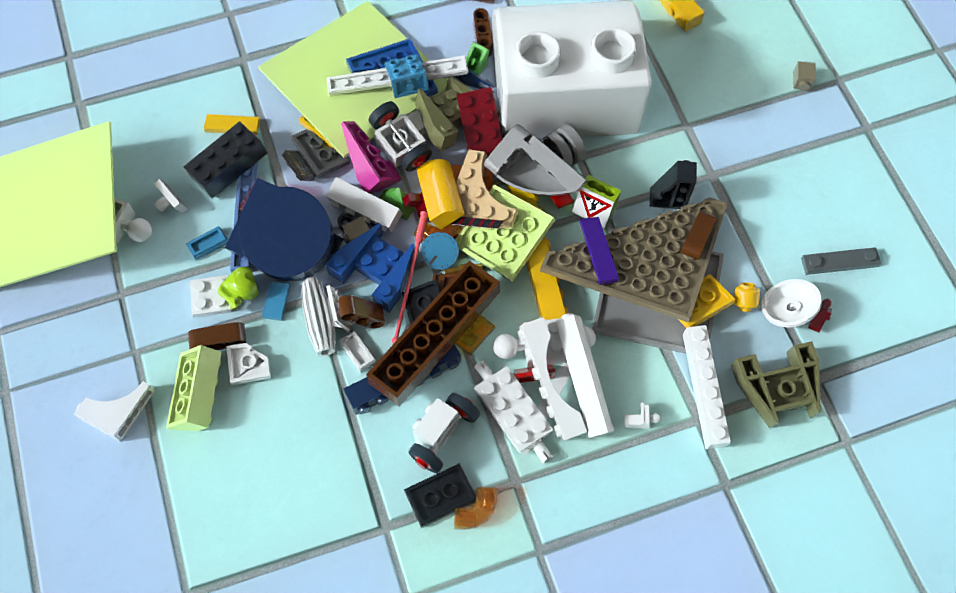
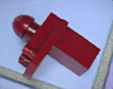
(415, 200)
(824, 314)

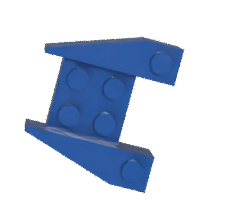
(377, 262)

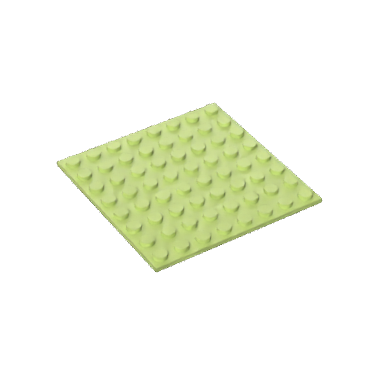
(304, 68)
(57, 204)

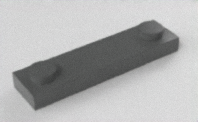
(841, 261)

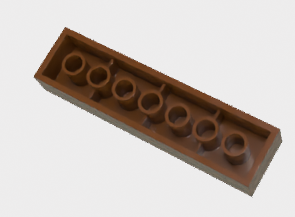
(433, 333)

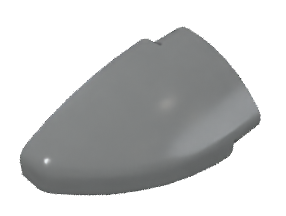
(532, 166)

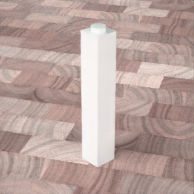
(584, 375)

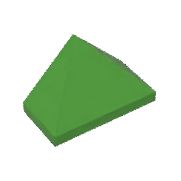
(395, 197)

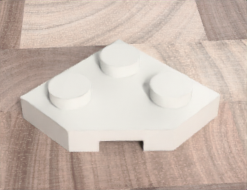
(246, 364)

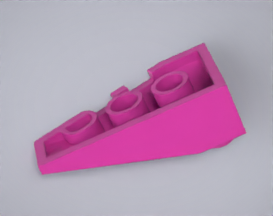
(369, 166)

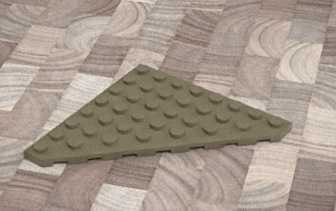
(646, 261)

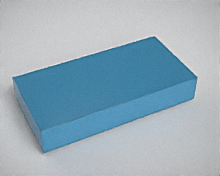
(207, 243)
(276, 301)

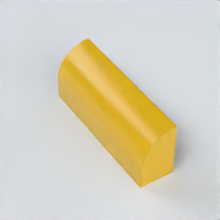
(440, 192)

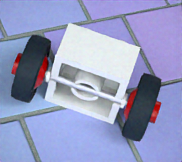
(398, 137)
(437, 426)

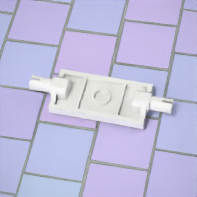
(514, 410)

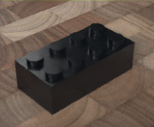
(225, 159)

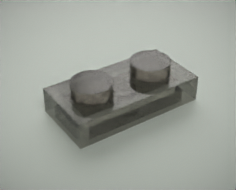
(298, 165)

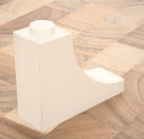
(117, 415)

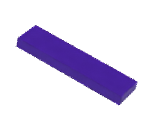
(599, 250)

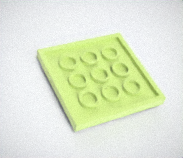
(505, 248)

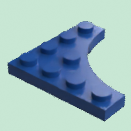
(376, 58)

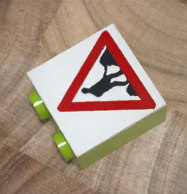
(596, 200)

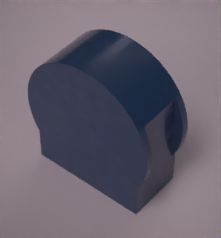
(283, 232)

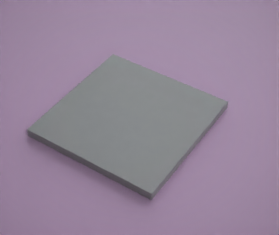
(644, 326)

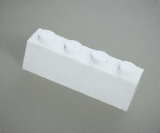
(363, 204)

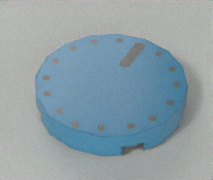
(439, 250)

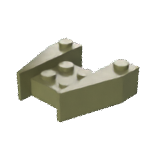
(442, 114)
(781, 388)

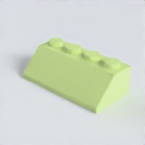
(194, 389)

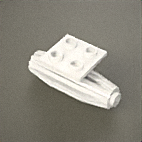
(322, 315)

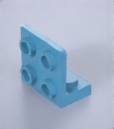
(407, 75)

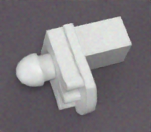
(643, 420)

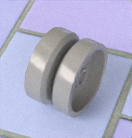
(566, 144)

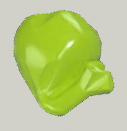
(238, 286)

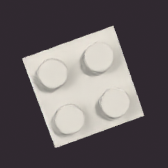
(205, 297)

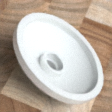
(791, 303)

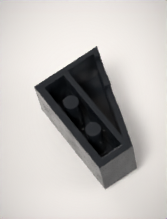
(675, 186)

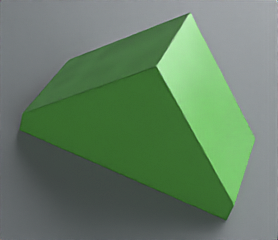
(477, 58)

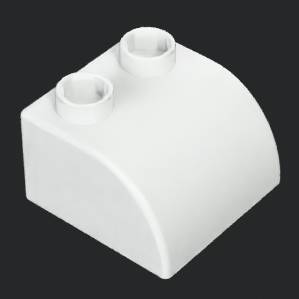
(571, 67)

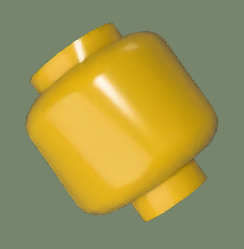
(746, 296)

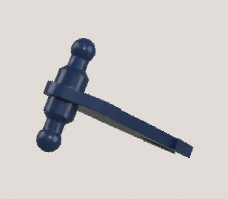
(474, 80)

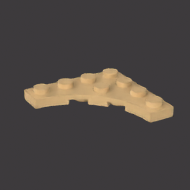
(475, 195)

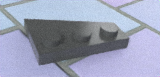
(317, 154)

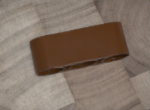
(482, 28)
(699, 235)
(361, 311)
(218, 336)

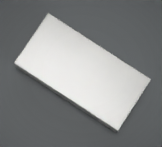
(357, 351)

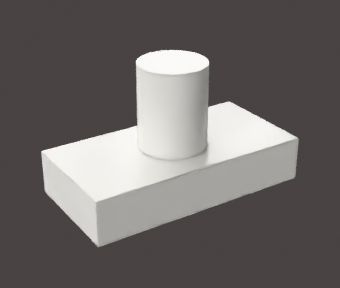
(169, 198)

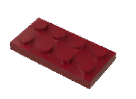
(480, 120)

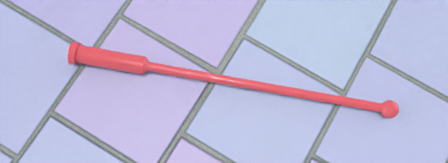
(419, 238)

